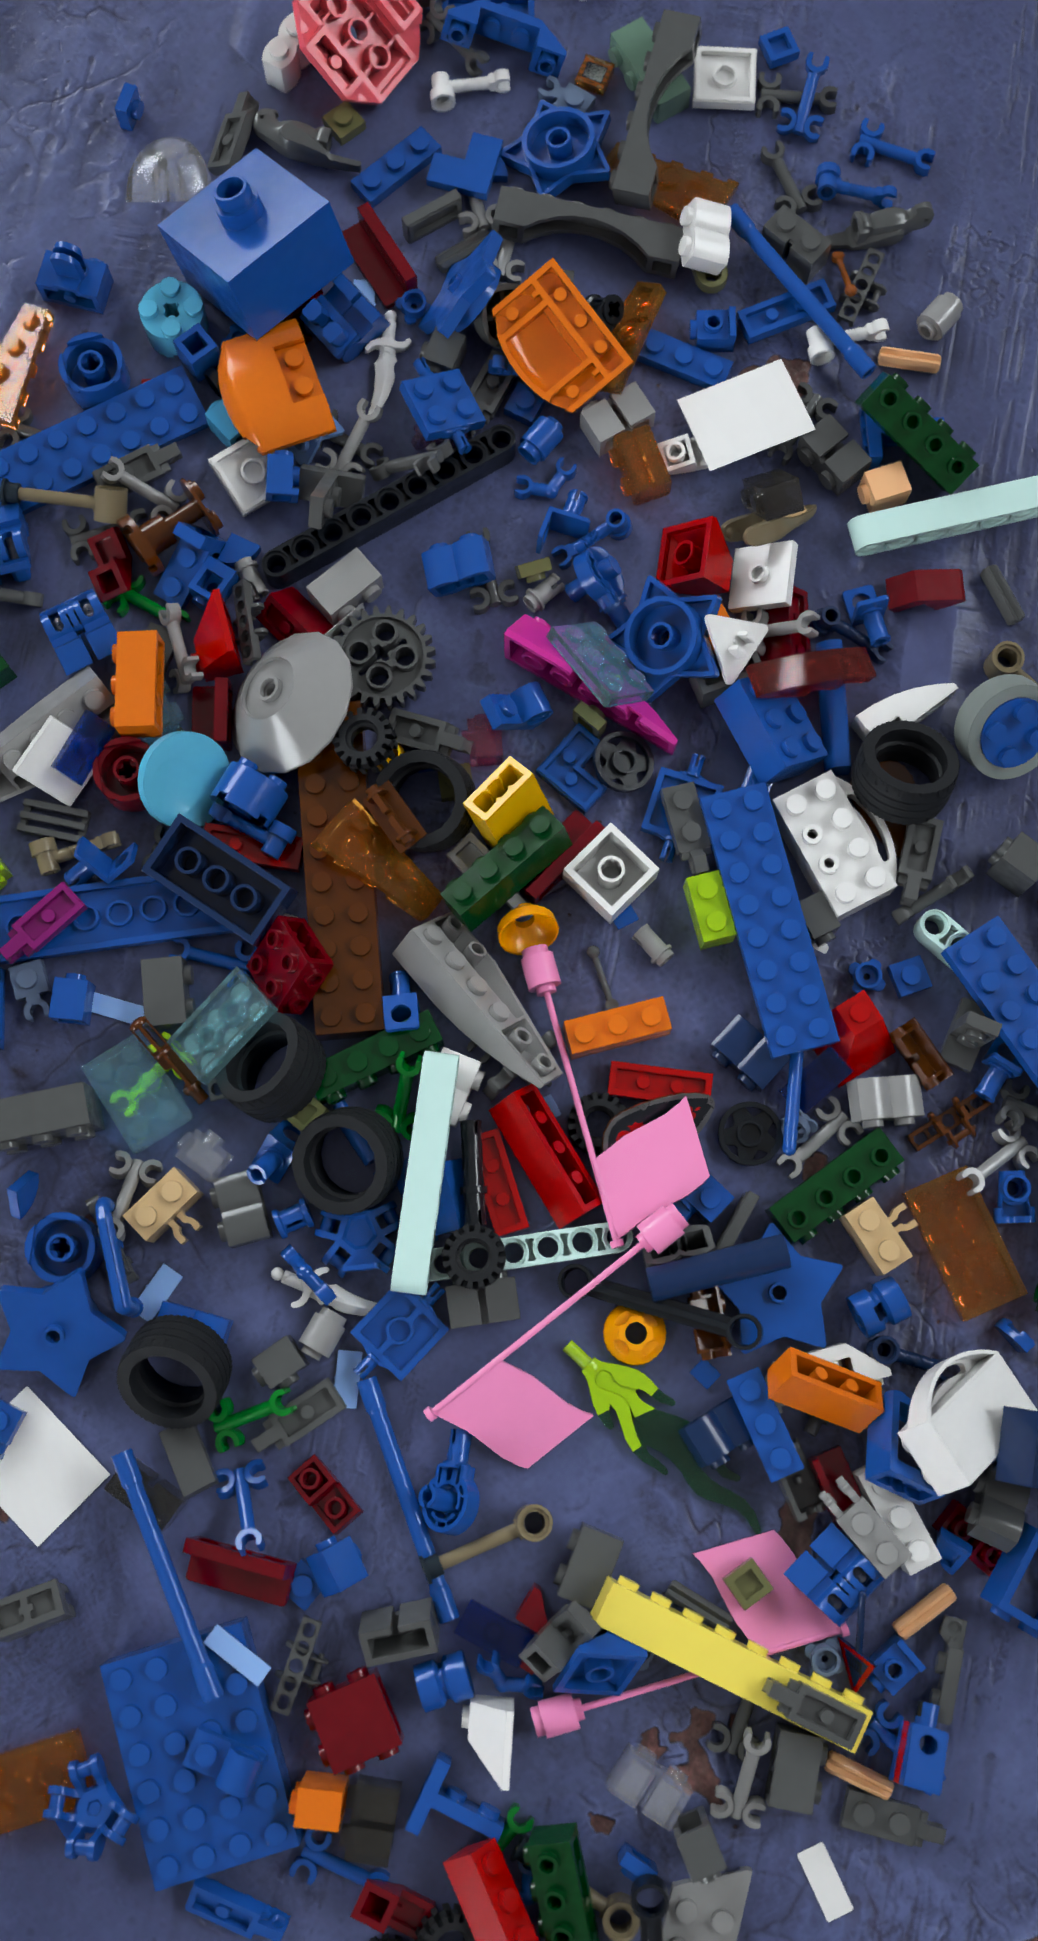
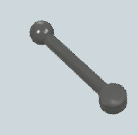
(593, 952)

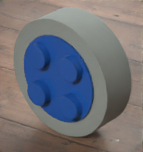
(1000, 727)

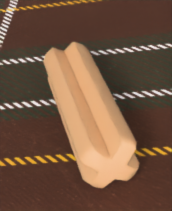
(909, 359)
(924, 1611)
(859, 1775)

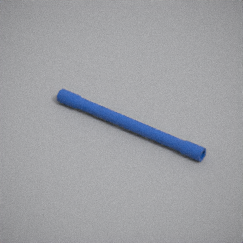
(852, 352)
(376, 1408)
(202, 1667)

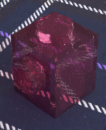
(487, 744)

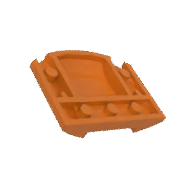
(557, 339)
(273, 389)

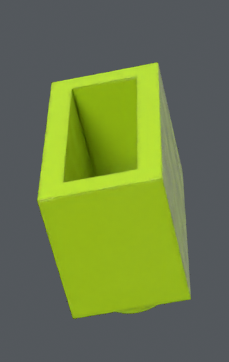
(709, 909)

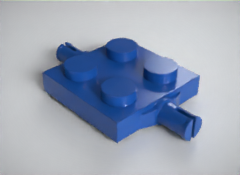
(442, 405)
(655, 817)
(399, 1331)

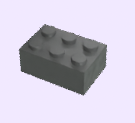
(49, 1116)

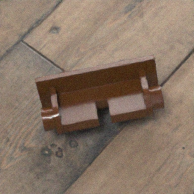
(394, 816)
(920, 1054)
(707, 1343)

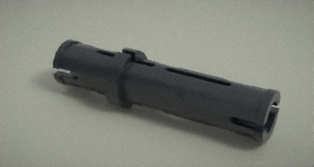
(472, 1167)

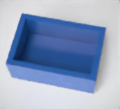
(770, 732)

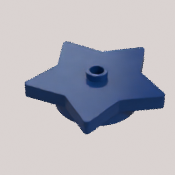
(561, 148)
(465, 289)
(682, 619)
(798, 1313)
(56, 1330)

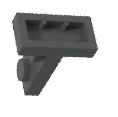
(328, 489)
(967, 1034)

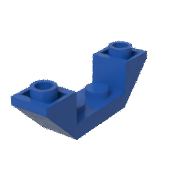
(508, 28)

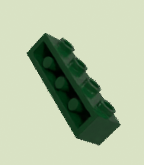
(916, 432)
(506, 868)
(375, 1057)
(834, 1186)
(560, 1884)

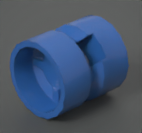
(891, 1304)
(443, 1681)

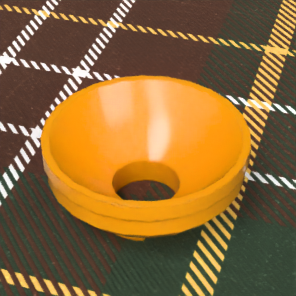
(539, 929)
(621, 1348)

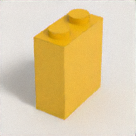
(505, 801)

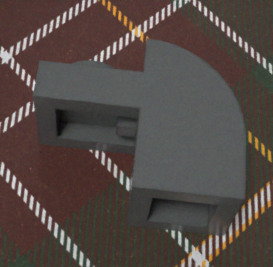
(558, 1640)

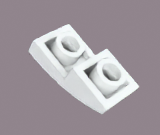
(682, 455)

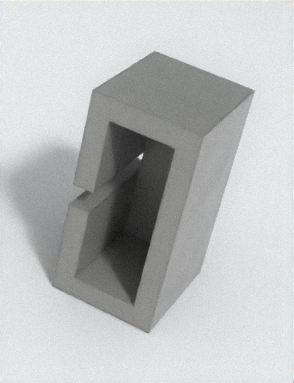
(618, 414)
(345, 586)

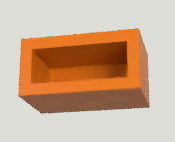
(319, 1801)

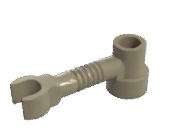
(49, 857)

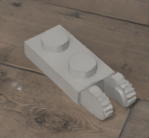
(868, 1530)

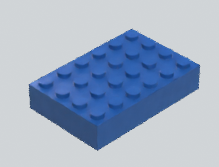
(184, 1817)

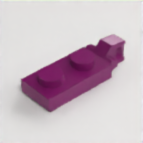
(42, 923)

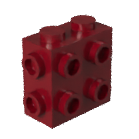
(290, 964)
(354, 1721)

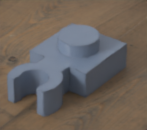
(569, 96)
(30, 984)

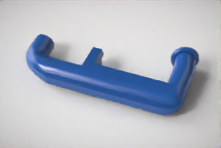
(111, 1246)

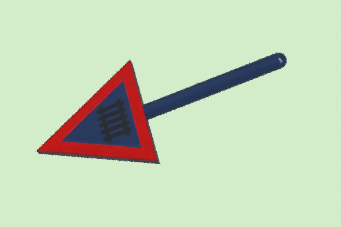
(857, 1664)

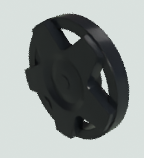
(623, 762)
(750, 1133)

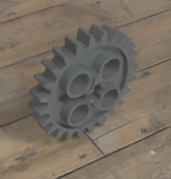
(401, 679)

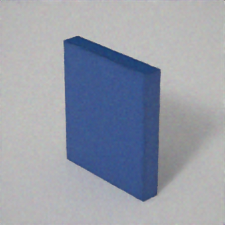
(626, 918)
(705, 1373)

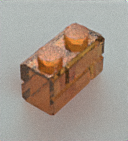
(641, 465)

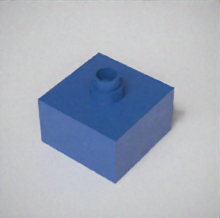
(257, 243)

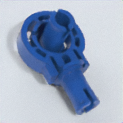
(602, 580)
(452, 1489)

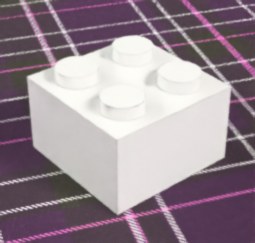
(610, 873)

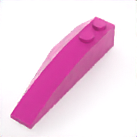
(529, 648)

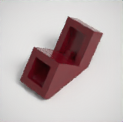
(113, 562)
(928, 586)
(532, 1614)
(393, 1906)

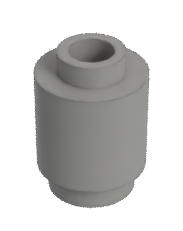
(939, 316)
(322, 1333)

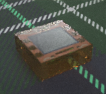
(594, 75)

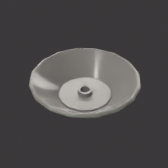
(292, 702)

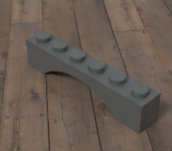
(673, 52)
(531, 215)

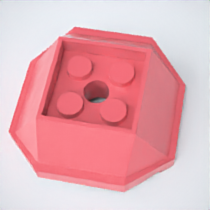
(374, 62)

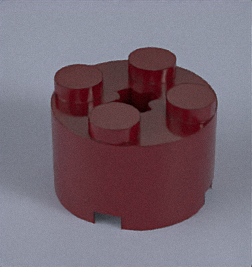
(113, 771)

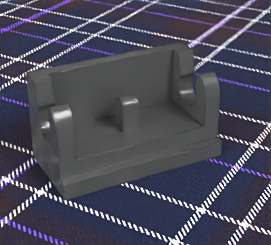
(801, 1490)
(34, 1610)

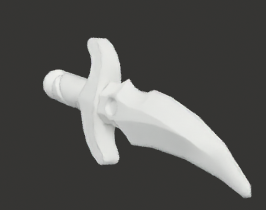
(385, 363)
(344, 1302)

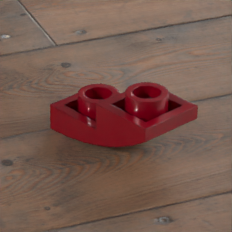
(325, 1494)
(982, 1555)

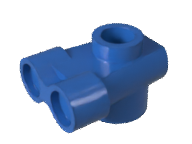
(1013, 1207)

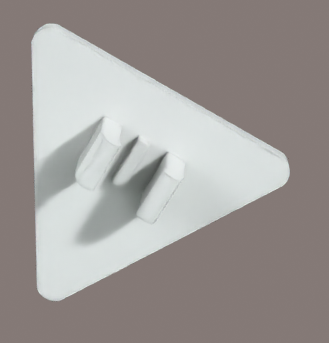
(733, 643)

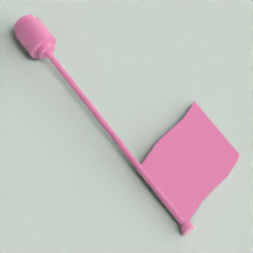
(645, 1166)
(513, 1408)
(776, 1621)

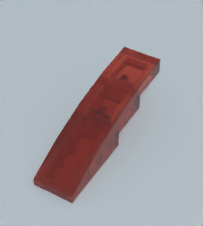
(810, 671)

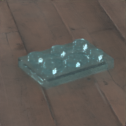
(600, 664)
(221, 1025)
(137, 1093)

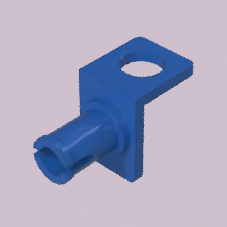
(565, 521)
(868, 612)
(94, 861)
(400, 1004)
(997, 1073)
(273, 1156)

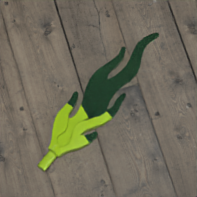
(651, 1427)

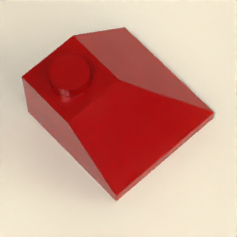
(695, 558)
(216, 641)
(861, 1035)

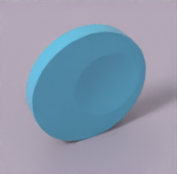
(180, 776)

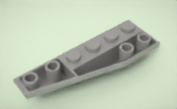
(66, 704)
(475, 996)

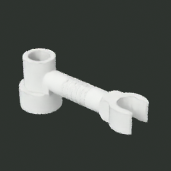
(444, 89)
(821, 347)

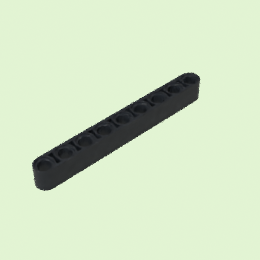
(383, 520)

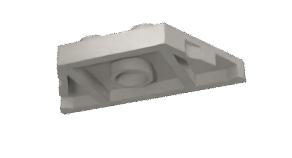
(707, 1910)

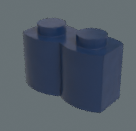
(747, 1053)
(716, 1434)

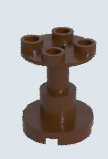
(157, 533)

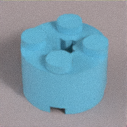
(170, 311)

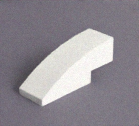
(907, 705)

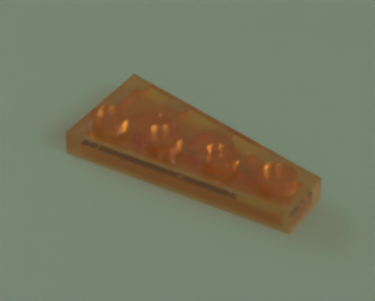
(680, 185)
(631, 332)

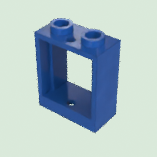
(882, 1453)
(1007, 1577)

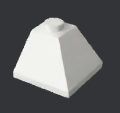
(490, 1733)

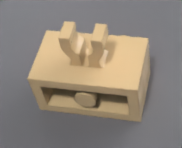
(164, 1206)
(877, 1236)

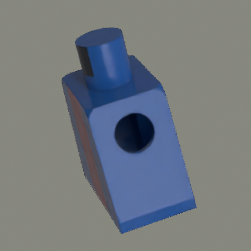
(915, 1766)

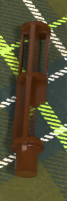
(170, 1060)

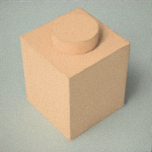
(884, 487)

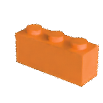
(138, 684)
(617, 1027)
(825, 1390)

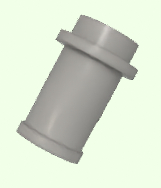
(247, 570)
(537, 598)
(653, 945)

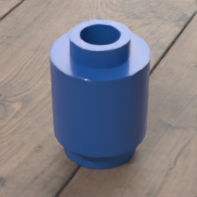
(540, 439)

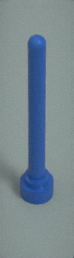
(793, 1103)

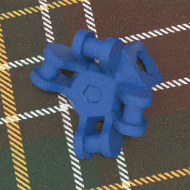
(360, 1236)
(96, 1810)

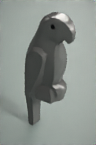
(300, 141)
(882, 227)

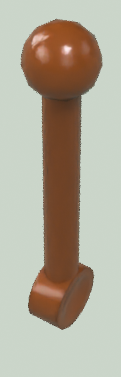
(838, 258)

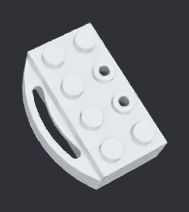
(836, 844)
(959, 1423)

